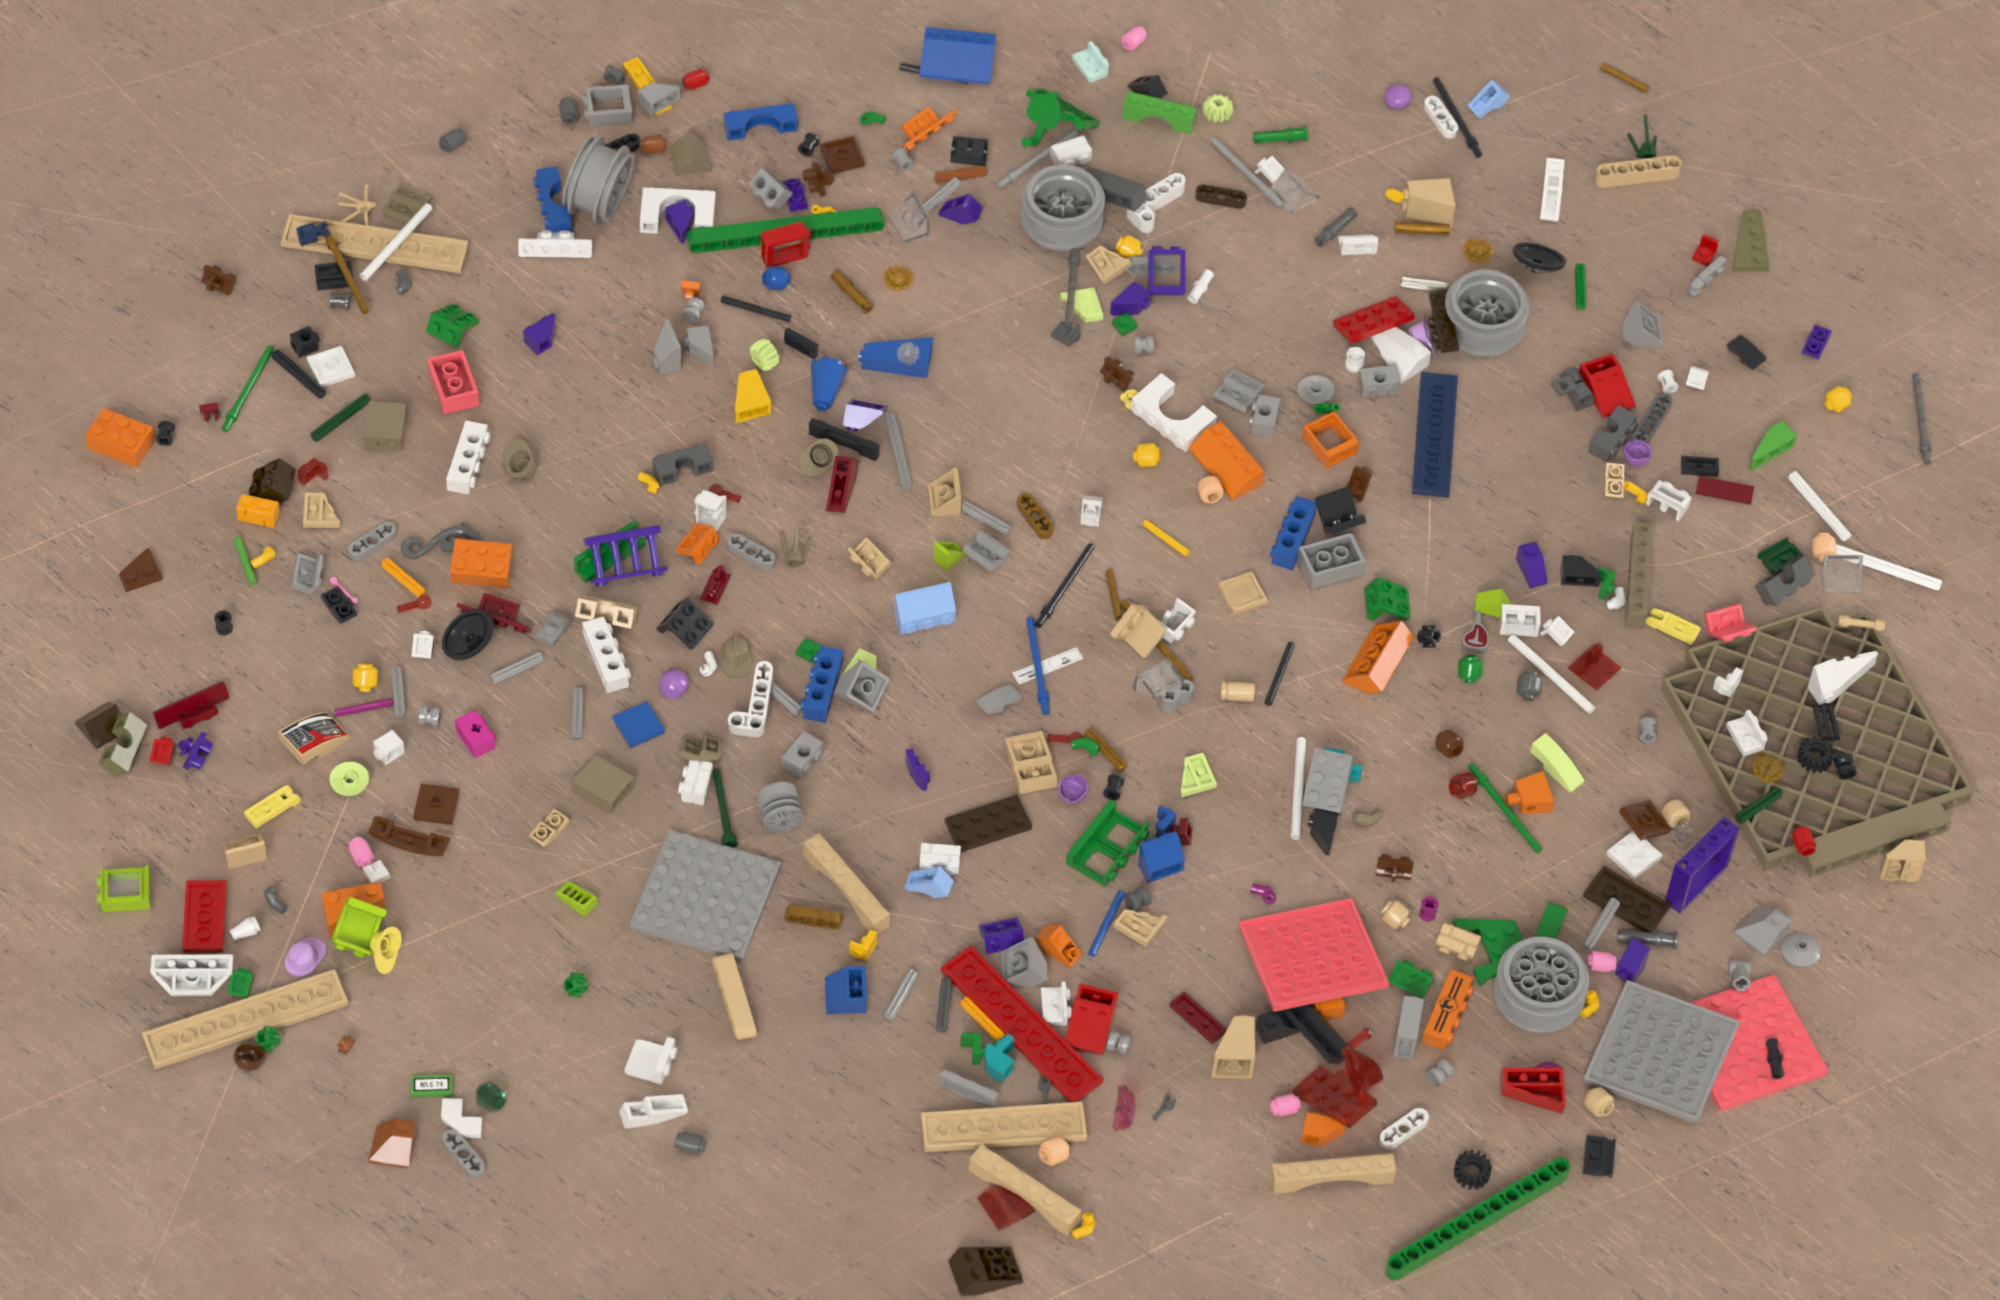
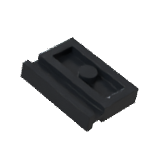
(330, 276)
(1599, 1156)

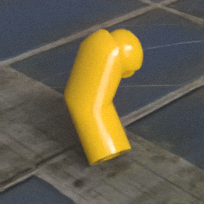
(1394, 195)
(819, 210)
(650, 480)
(1637, 491)
(268, 554)
(1592, 1003)
(1086, 1227)

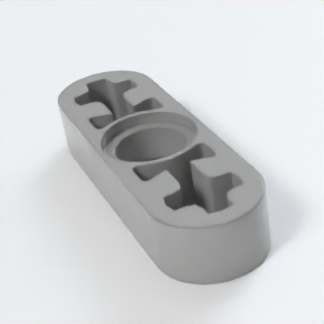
(1163, 265)
(747, 544)
(368, 549)
(462, 1145)

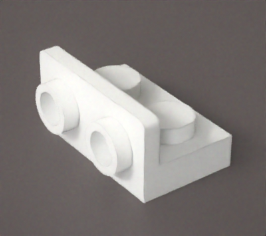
(1747, 734)
(1055, 1006)

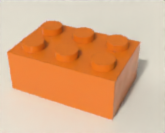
(120, 437)
(481, 563)

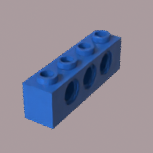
(1299, 522)
(819, 709)

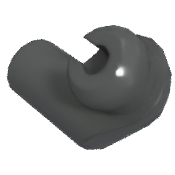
(404, 283)
(269, 895)

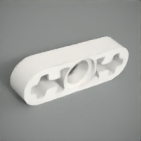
(1440, 109)
(1408, 1121)

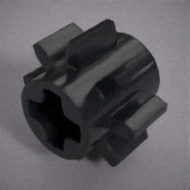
(1429, 636)

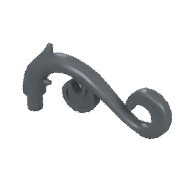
(440, 538)

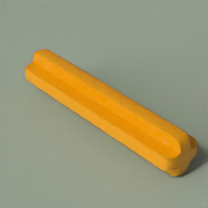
(403, 577)
(982, 1018)

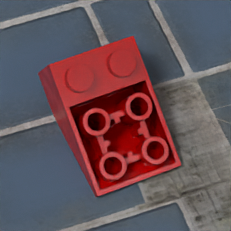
(1607, 384)
(1091, 1018)

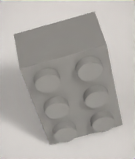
(1331, 561)
(1328, 781)

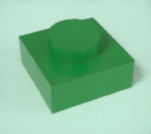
(1124, 324)
(808, 649)

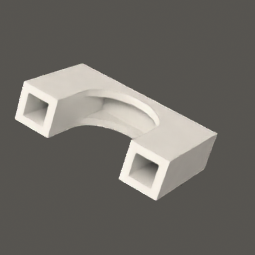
(656, 199)
(1180, 432)

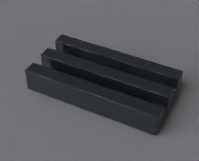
(800, 343)
(1699, 468)
(1824, 710)

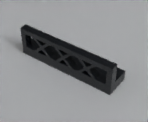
(1317, 1032)

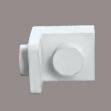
(1270, 168)
(1557, 630)
(422, 645)
(1728, 685)

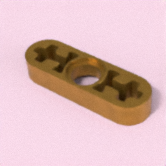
(1035, 523)
(813, 917)

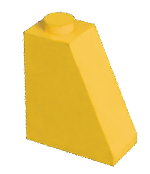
(751, 397)

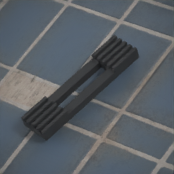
(866, 447)

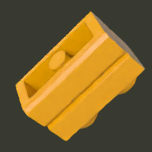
(258, 511)

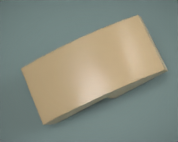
(1614, 480)
(550, 829)

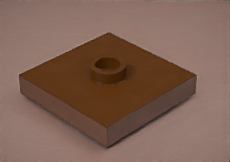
(842, 154)
(436, 804)
(1645, 820)

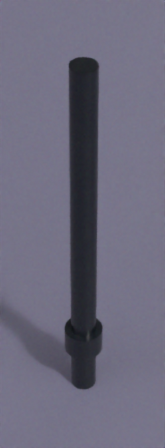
(1470, 140)
(1047, 610)

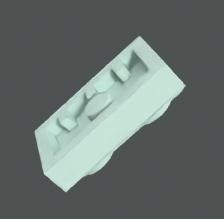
(1091, 63)

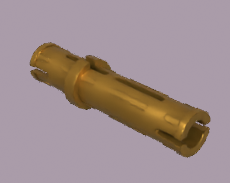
(1421, 228)
(848, 287)

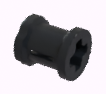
(810, 142)
(165, 433)
(223, 622)
(1113, 788)

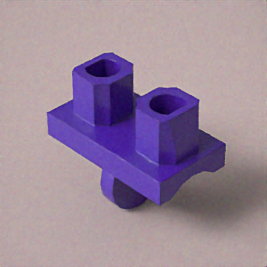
(201, 745)

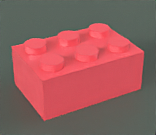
(453, 382)

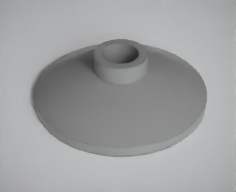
(1316, 389)
(1800, 956)

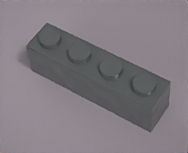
(1120, 190)

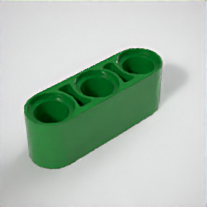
(1551, 921)

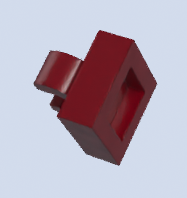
(210, 408)
(1184, 831)

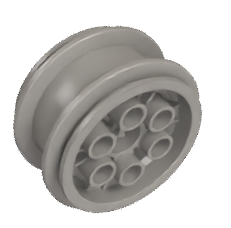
(598, 179)
(1062, 193)
(1492, 300)
(1547, 957)

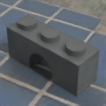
(1607, 445)
(695, 458)
(1797, 575)

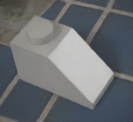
(658, 96)
(700, 344)

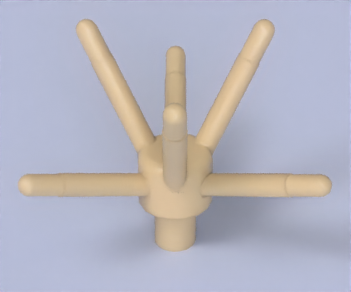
(362, 206)

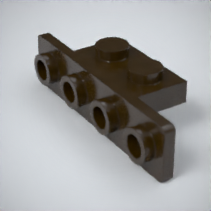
(1443, 328)

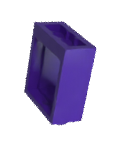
(1166, 290)

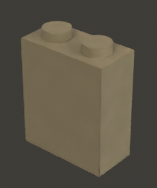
(385, 425)
(602, 784)

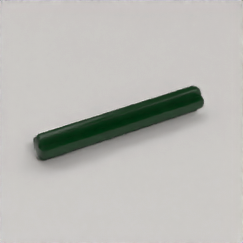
(340, 417)

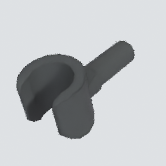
(1044, 1088)
(1165, 1106)

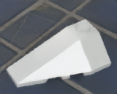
(1403, 351)
(1834, 676)

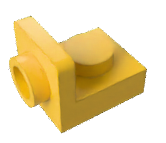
(866, 946)

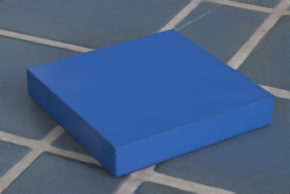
(638, 724)

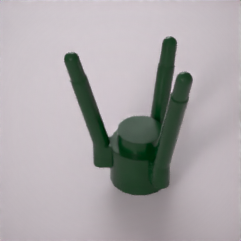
(1646, 150)

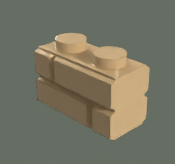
(1458, 941)

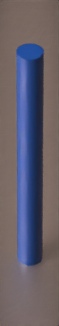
(1106, 923)

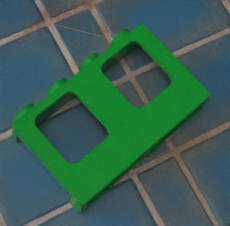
(1096, 839)

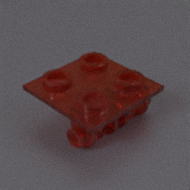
(1594, 667)

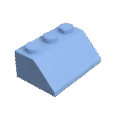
(924, 608)

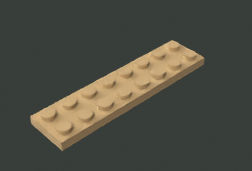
(1002, 1126)

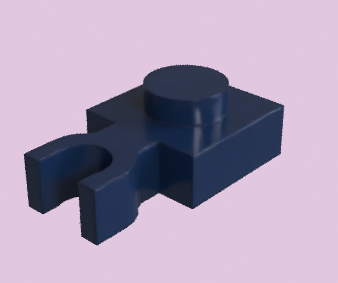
(309, 233)

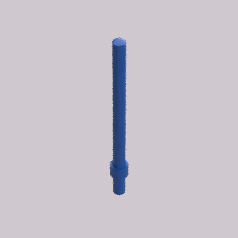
(1042, 695)

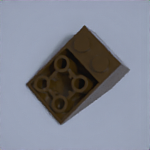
(984, 1269)

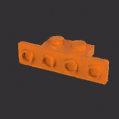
(922, 124)

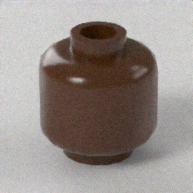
(1449, 743)

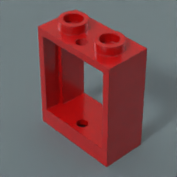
(782, 236)

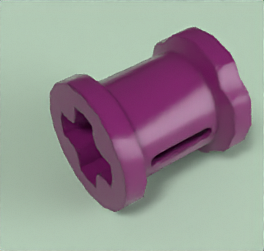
(1428, 908)

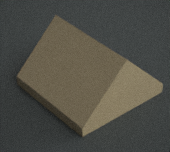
(690, 155)

